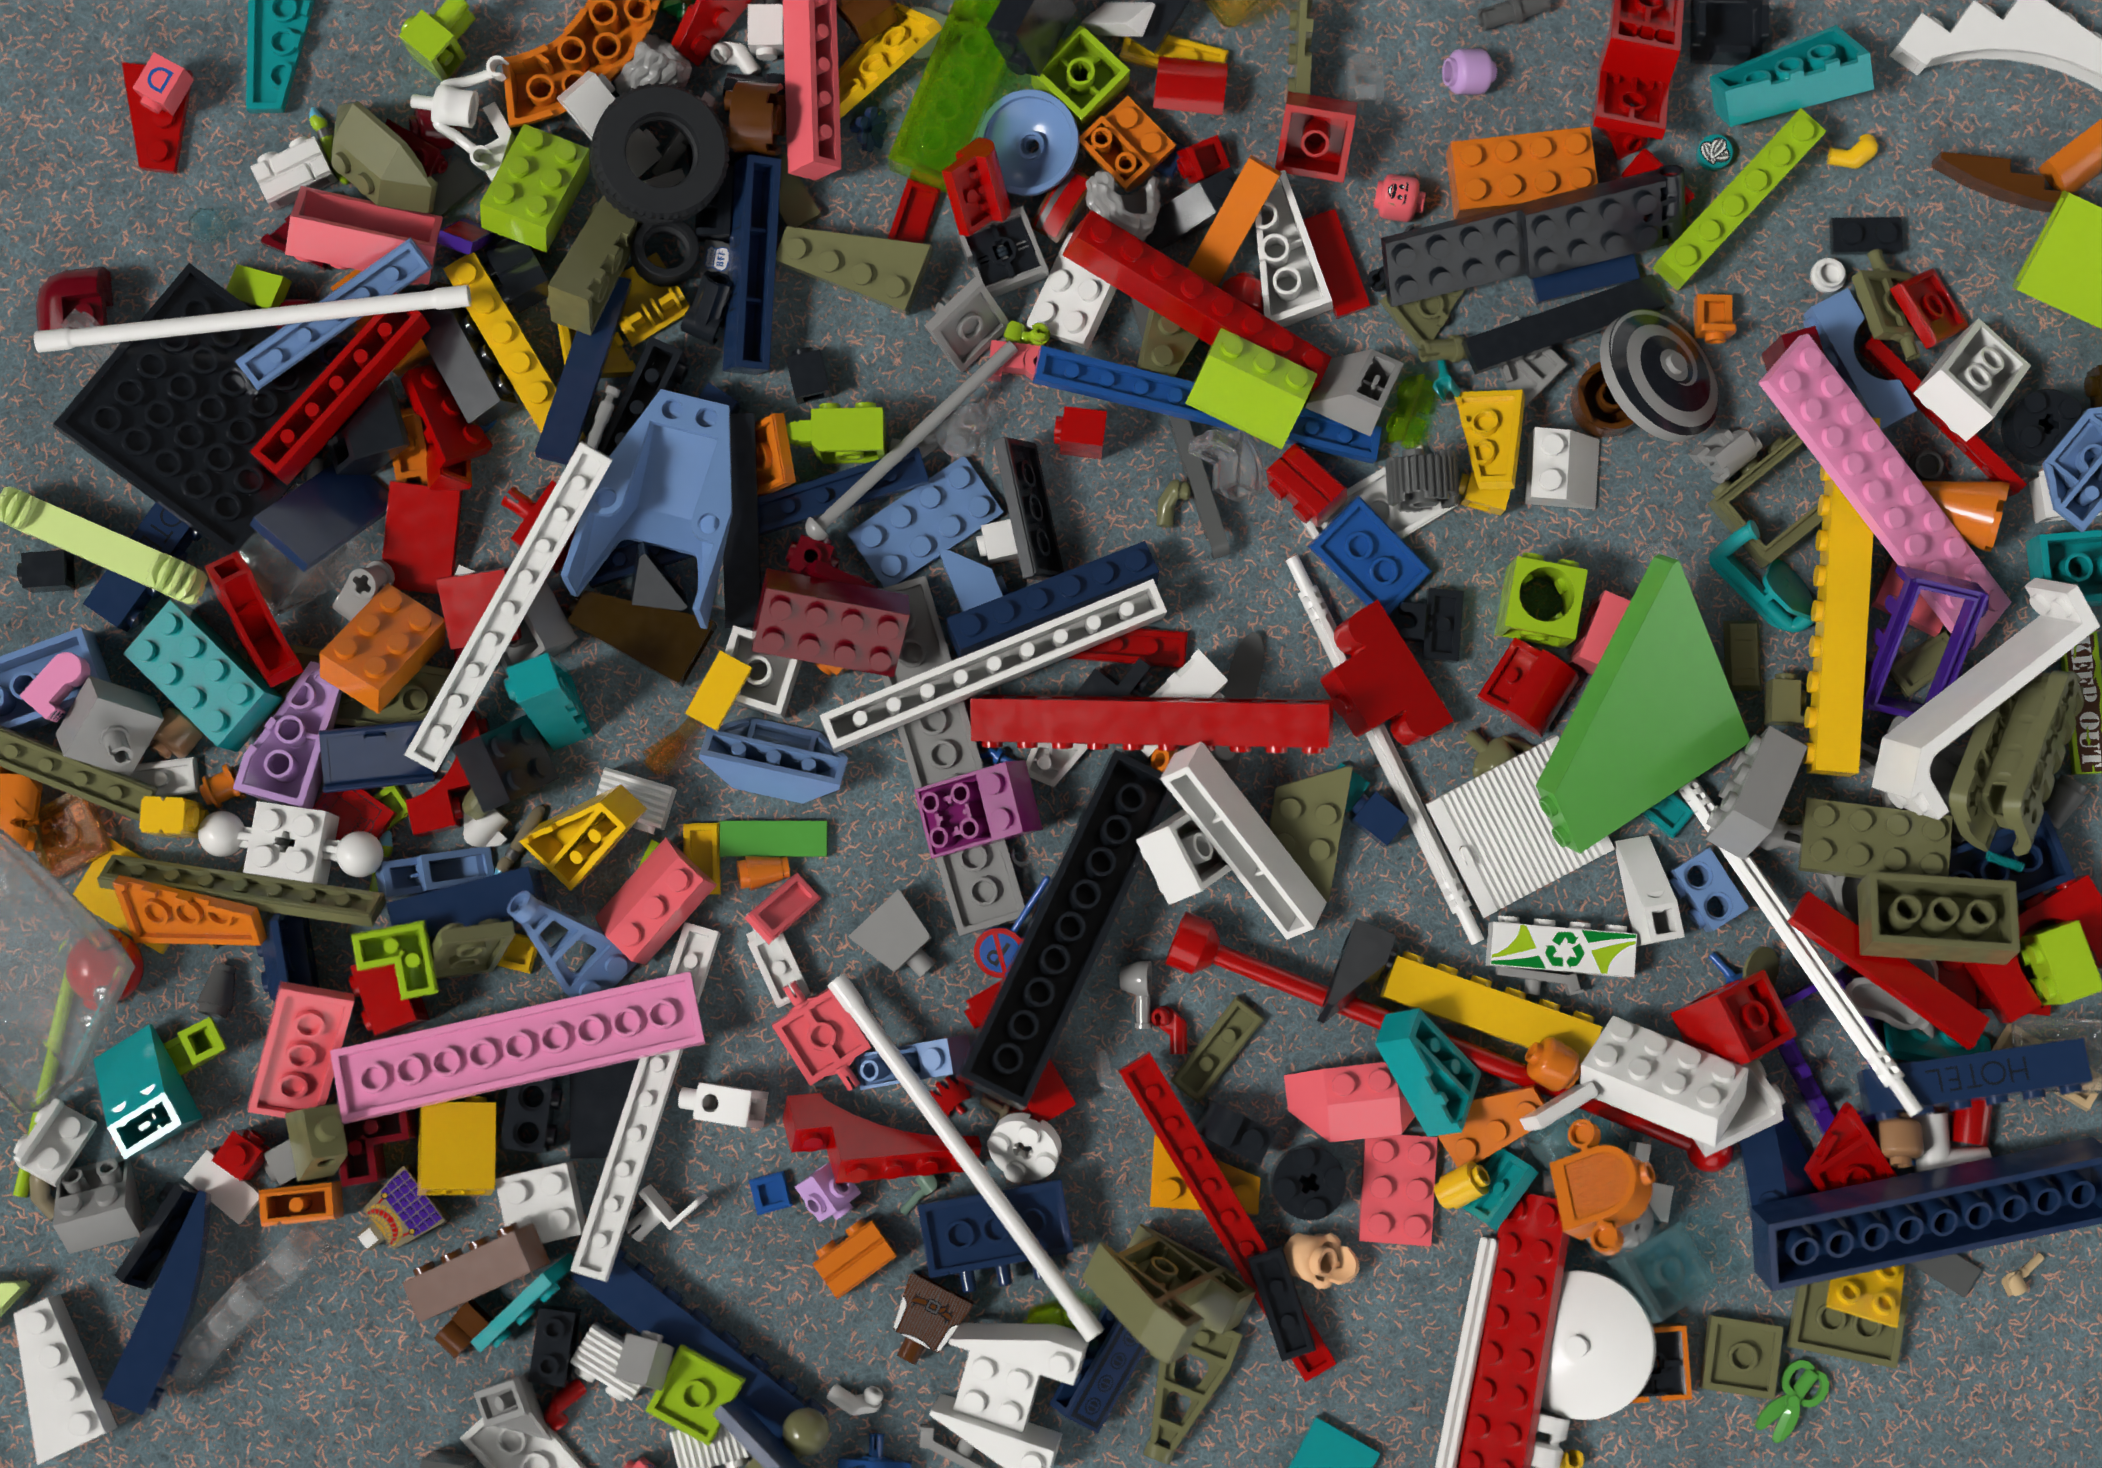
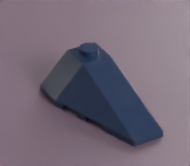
(1774, 1164)

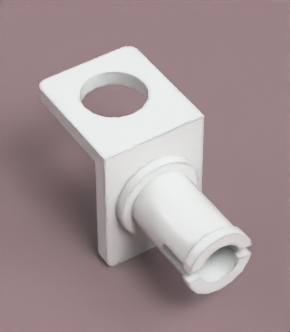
(657, 1212)

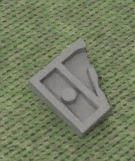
(1532, 372)

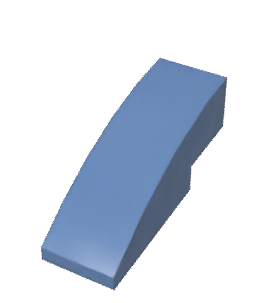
(433, 871)

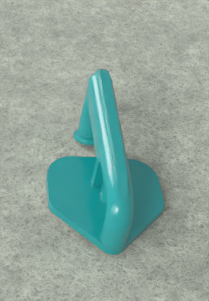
(1778, 580)

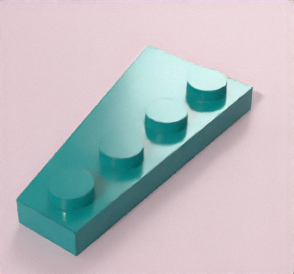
(273, 51)

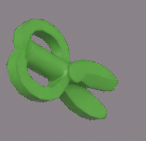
(1788, 1405)

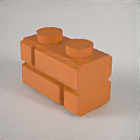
(301, 1203)
(854, 1258)

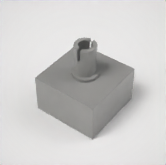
(109, 726)

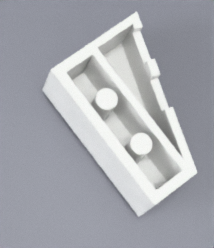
(1194, 679)

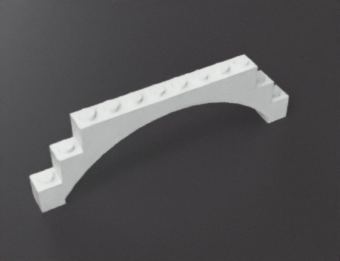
(2027, 34)

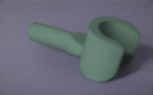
(927, 1185)

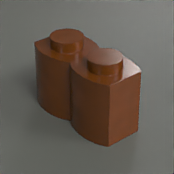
(867, 17)

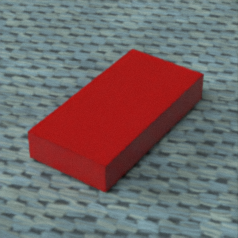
(914, 212)

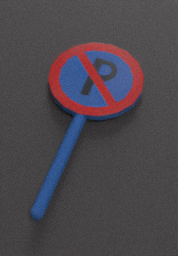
(998, 944)

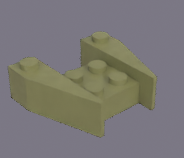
(1166, 1292)

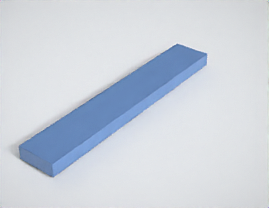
(298, 340)

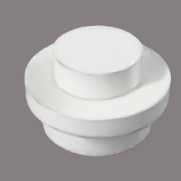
(1828, 275)

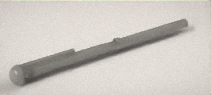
(817, 528)

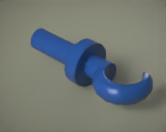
(997, 755)

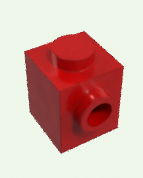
(242, 1154)

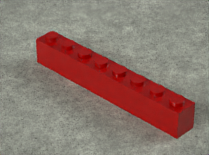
(1181, 293)

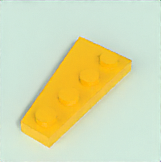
(883, 55)

